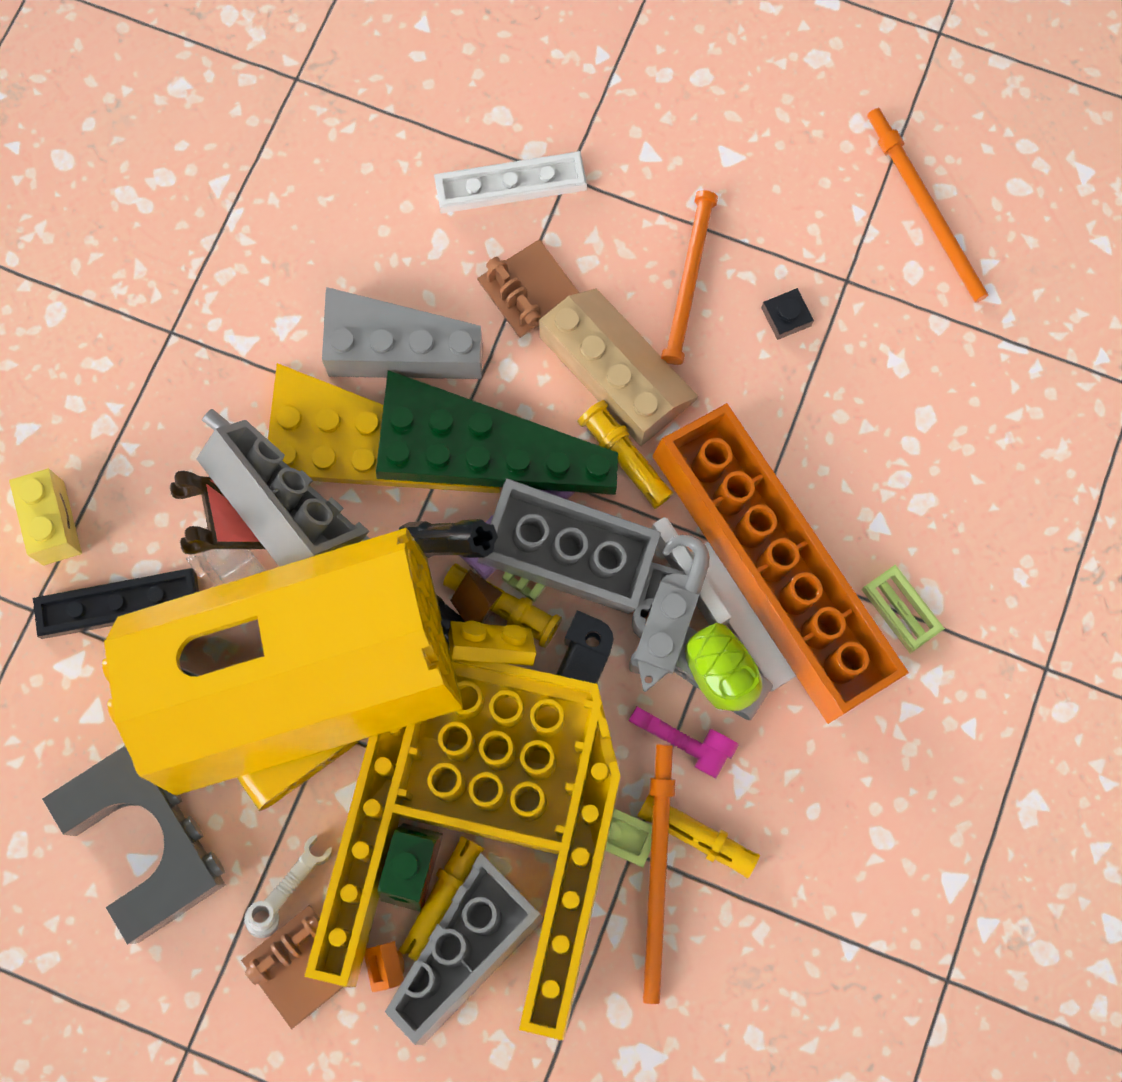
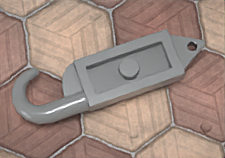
(671, 614)

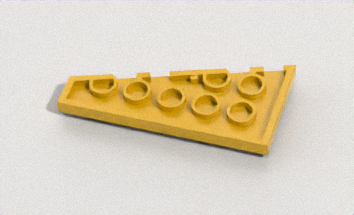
(333, 433)

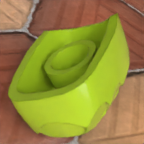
(723, 668)

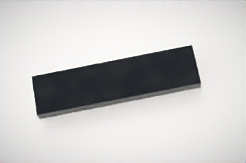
(102, 604)

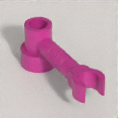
(710, 753)

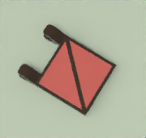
(224, 524)

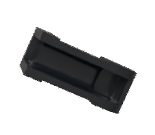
(580, 659)

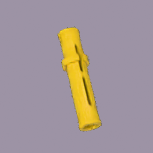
(705, 839)
(441, 896)

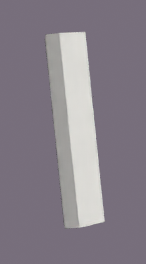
(510, 182)
(746, 624)

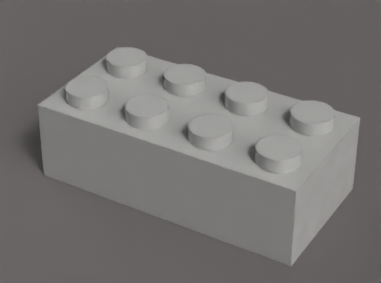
(571, 547)

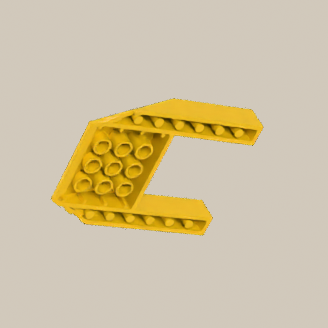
(513, 766)

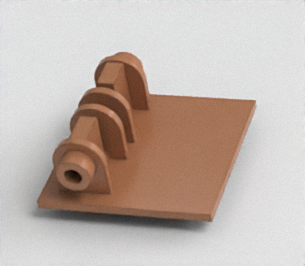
(526, 286)
(281, 966)

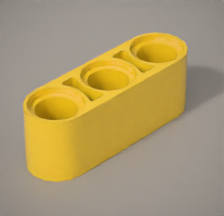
(274, 783)

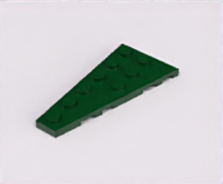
(463, 442)

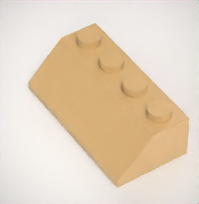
(615, 363)

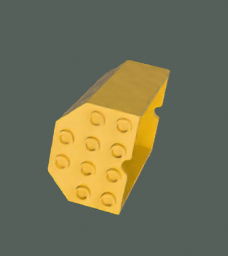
(345, 657)

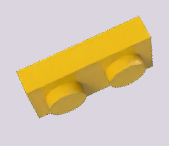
(491, 643)

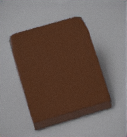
(475, 598)

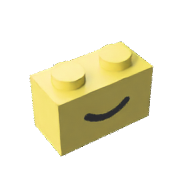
(45, 517)

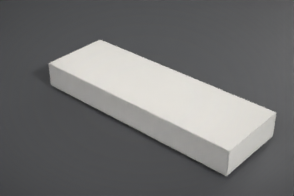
(681, 559)

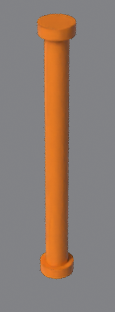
(705, 202)

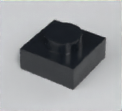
(787, 314)

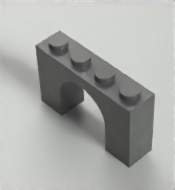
(185, 871)

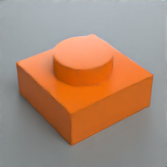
(384, 966)

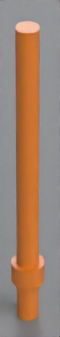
(892, 145)
(662, 788)

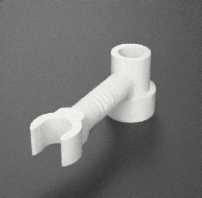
(273, 902)

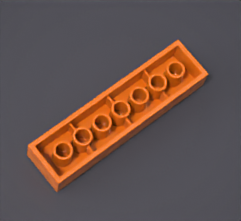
(778, 563)

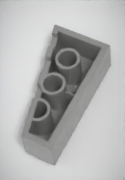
(376, 336)
(273, 498)
(463, 951)

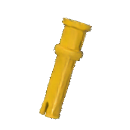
(615, 437)
(514, 610)

